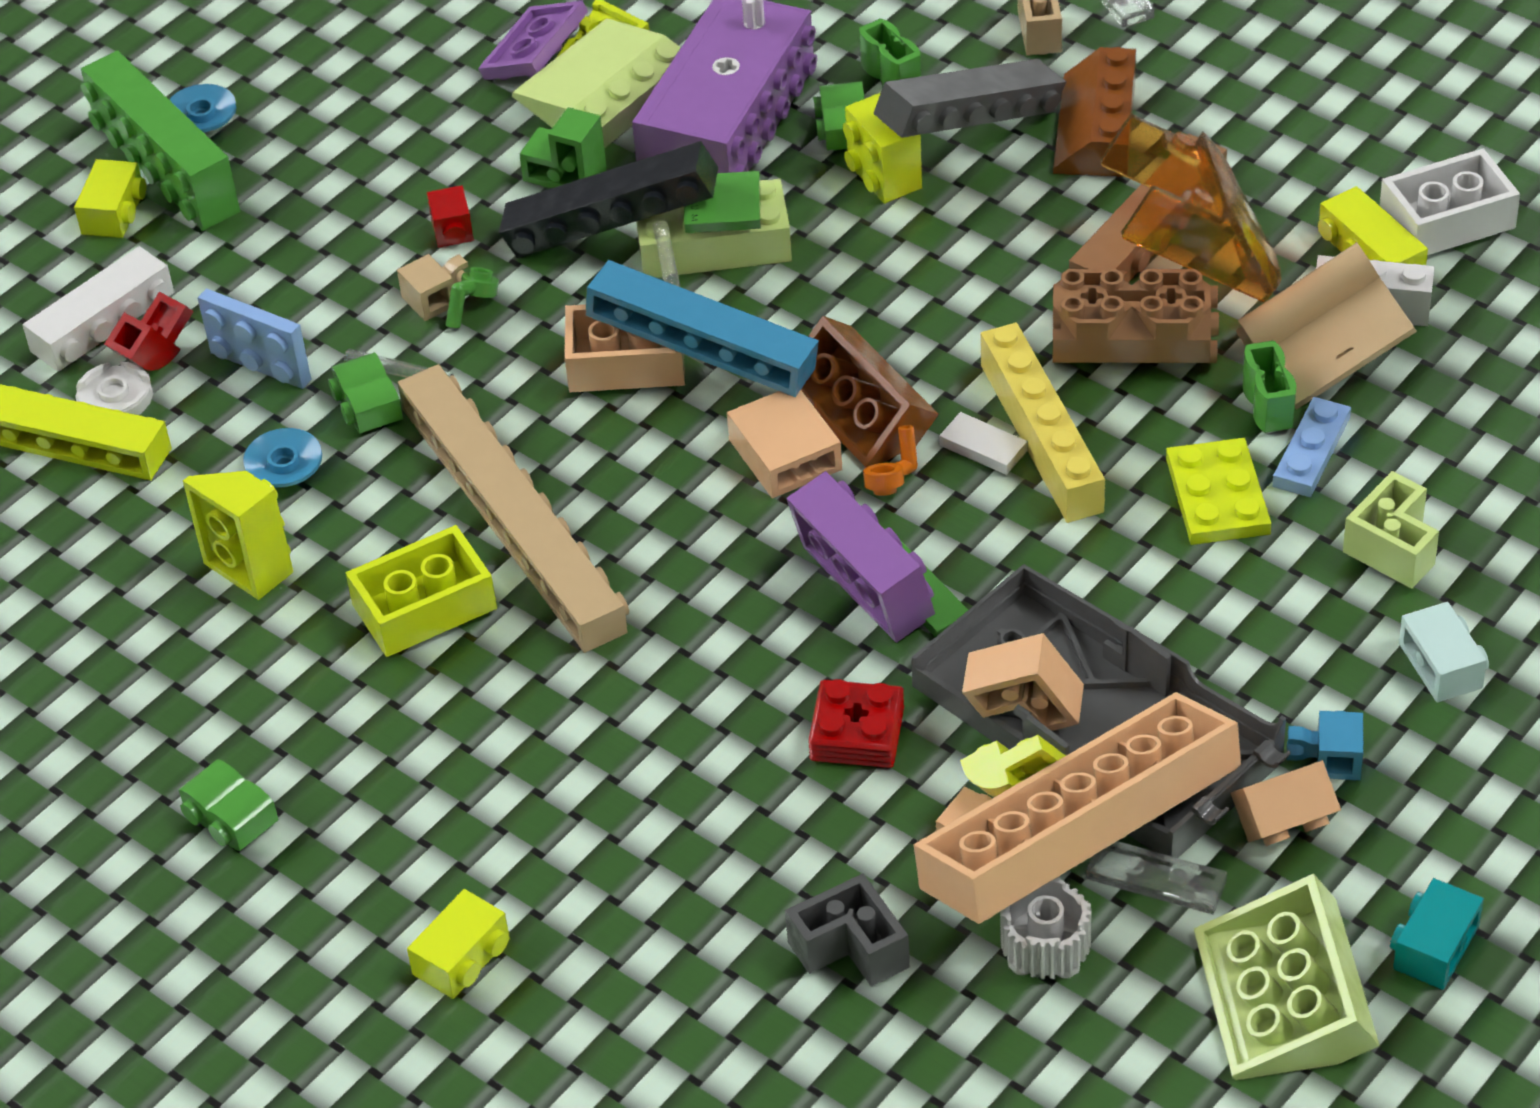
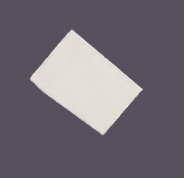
(983, 443)

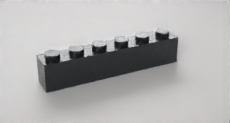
(609, 199)

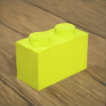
(110, 198)
(459, 944)

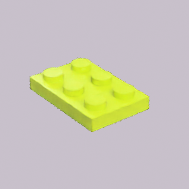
(1218, 491)

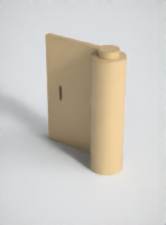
(1329, 323)

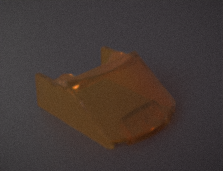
(1193, 207)

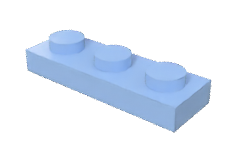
(1311, 447)

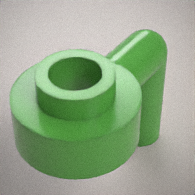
(476, 283)

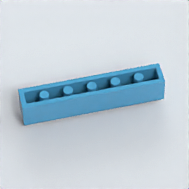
(701, 328)

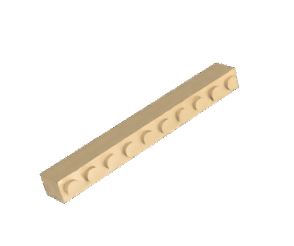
(514, 509)

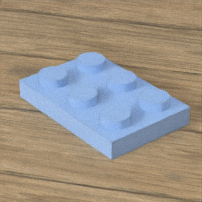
(254, 338)

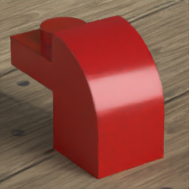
(152, 339)

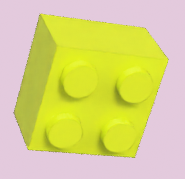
(879, 155)

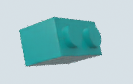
(1436, 933)

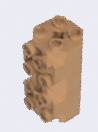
(1151, 321)

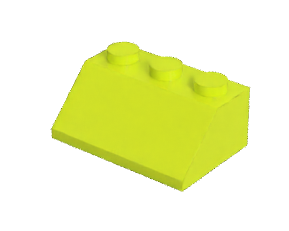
(240, 529)

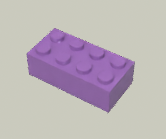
(862, 555)

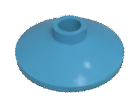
(206, 105)
(283, 456)

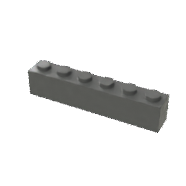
(969, 97)

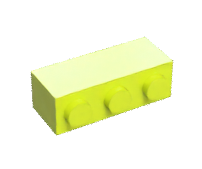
(1359, 219)

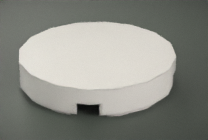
(116, 387)

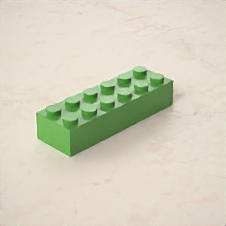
(160, 139)

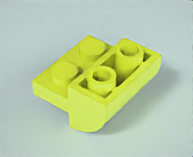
(999, 769)

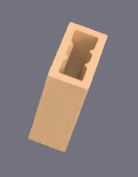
(784, 441)

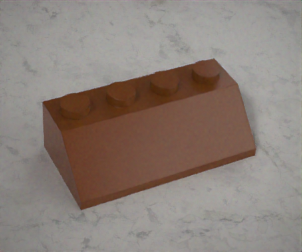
(1093, 110)
(862, 394)

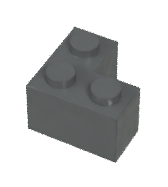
(849, 922)

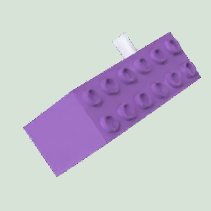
(730, 83)

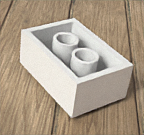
(1452, 201)

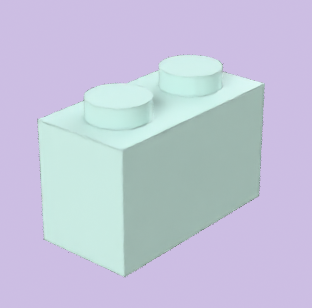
(1443, 651)

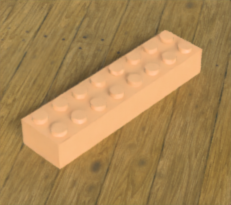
(1076, 807)

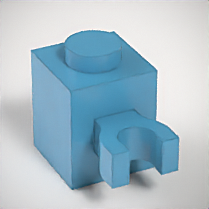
(1336, 743)

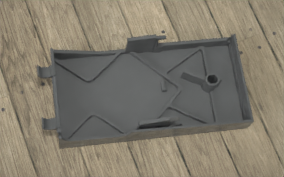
(1120, 678)

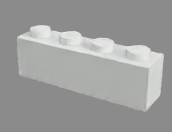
(94, 308)

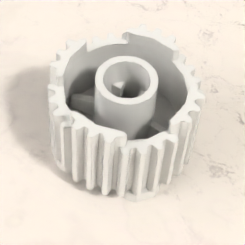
(1047, 931)

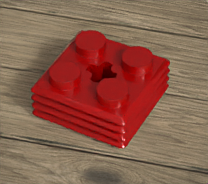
(856, 723)

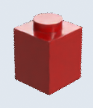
(450, 216)

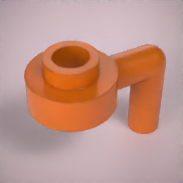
(887, 477)

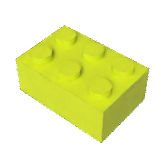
(421, 590)

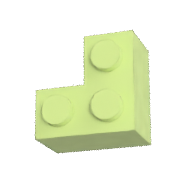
(1390, 531)

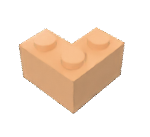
(1024, 674)

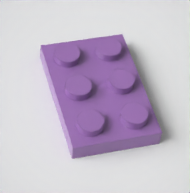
(533, 40)

